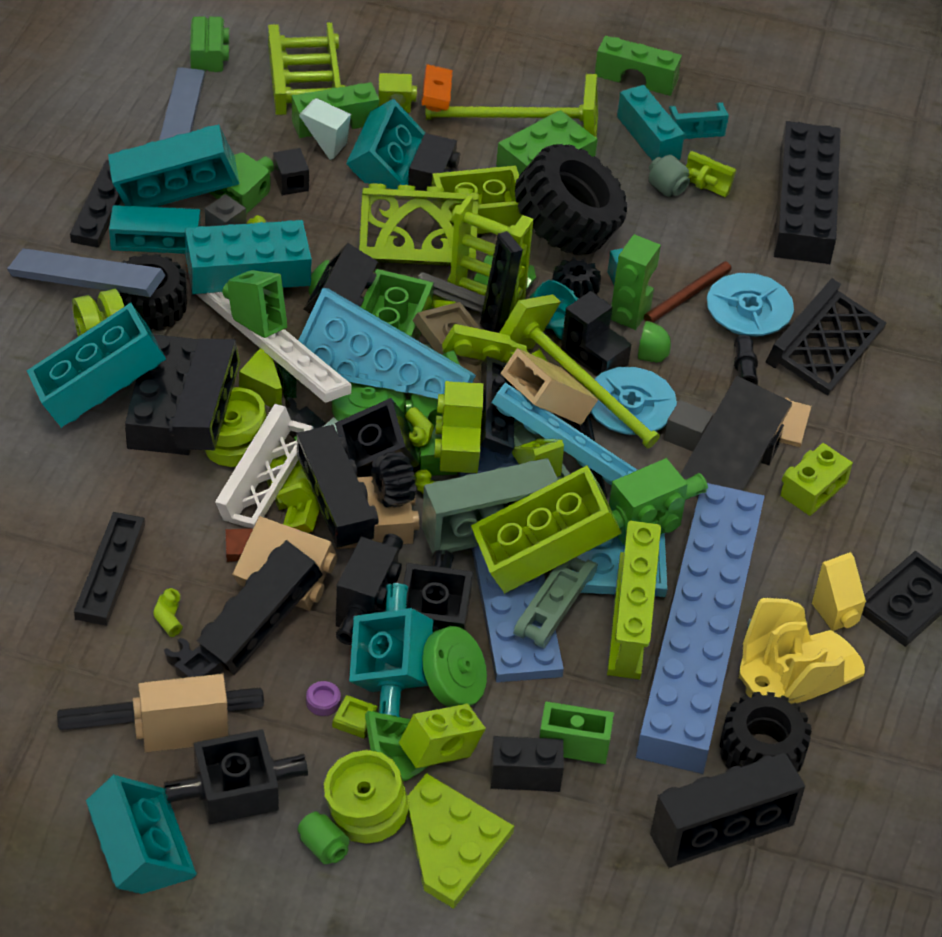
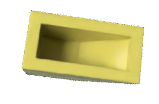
(839, 593)

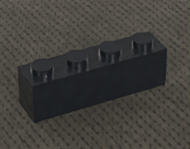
(205, 394)
(336, 485)
(260, 606)

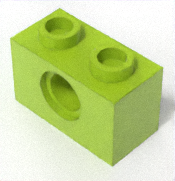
(442, 735)

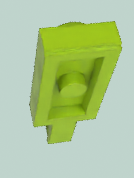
(480, 343)

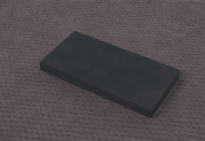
(738, 435)

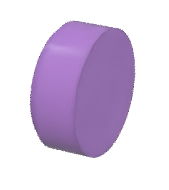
(323, 698)

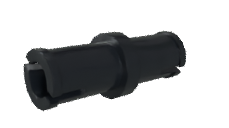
(745, 359)

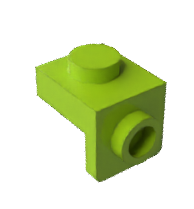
(301, 507)

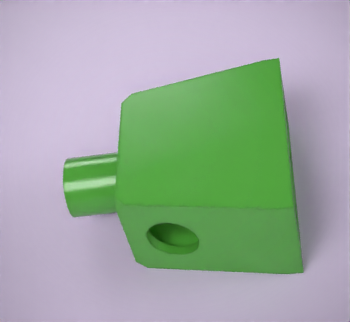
(253, 180)
(257, 301)

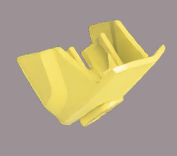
(791, 660)

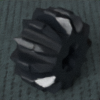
(578, 276)
(393, 479)

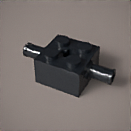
(365, 582)
(439, 591)
(235, 777)

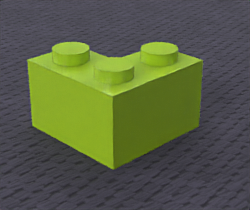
(459, 427)

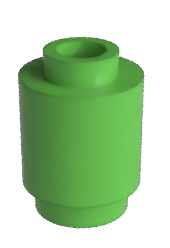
(323, 838)

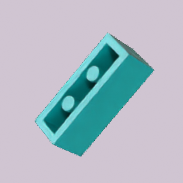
(649, 123)
(151, 228)

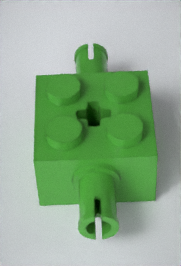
(653, 496)

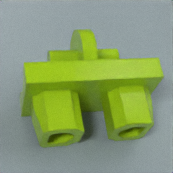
(710, 174)

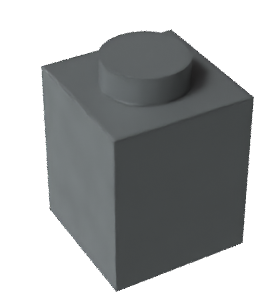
(225, 212)
(687, 425)

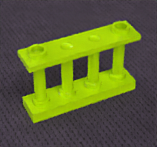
(280, 60)
(463, 240)

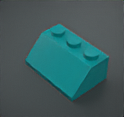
(386, 146)
(139, 835)

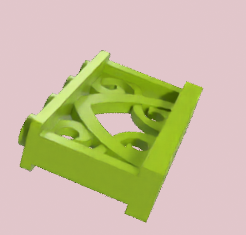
(385, 249)
(634, 600)

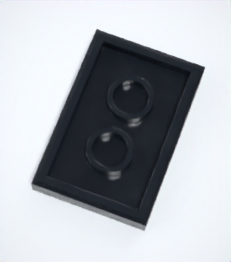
(906, 599)

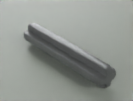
(455, 293)

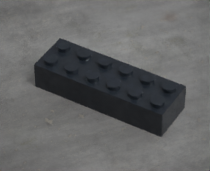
(807, 193)

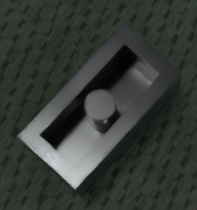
(433, 156)
(527, 763)

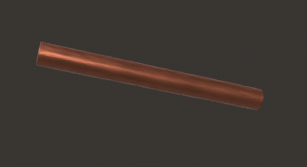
(688, 292)

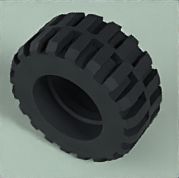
(571, 199)

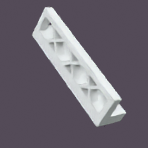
(253, 467)

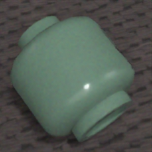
(669, 175)

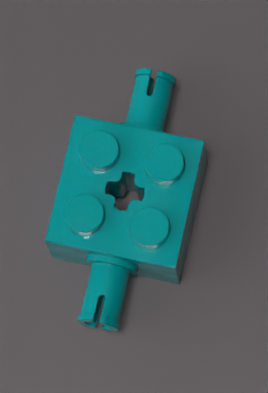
(390, 649)

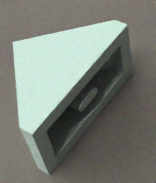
(327, 125)

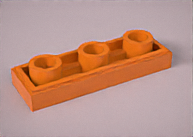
(436, 88)

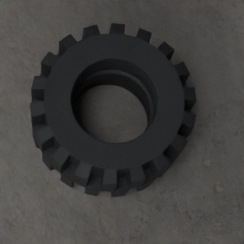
(168, 299)
(768, 717)

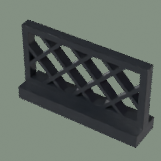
(811, 319)

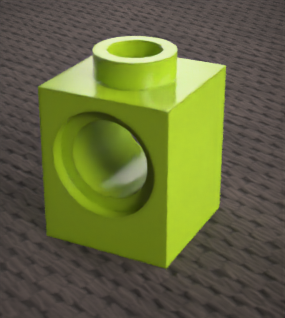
(397, 87)

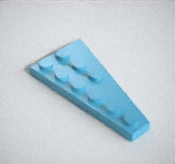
(375, 352)

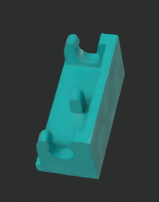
(701, 123)

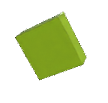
(351, 716)

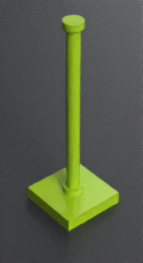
(585, 113)
(526, 328)

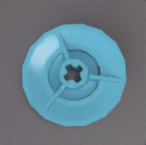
(750, 304)
(641, 393)

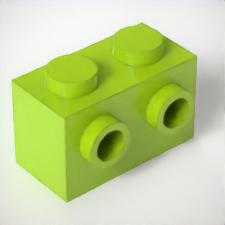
(815, 478)

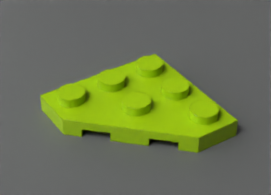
(452, 838)

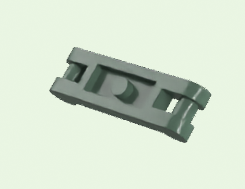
(554, 600)

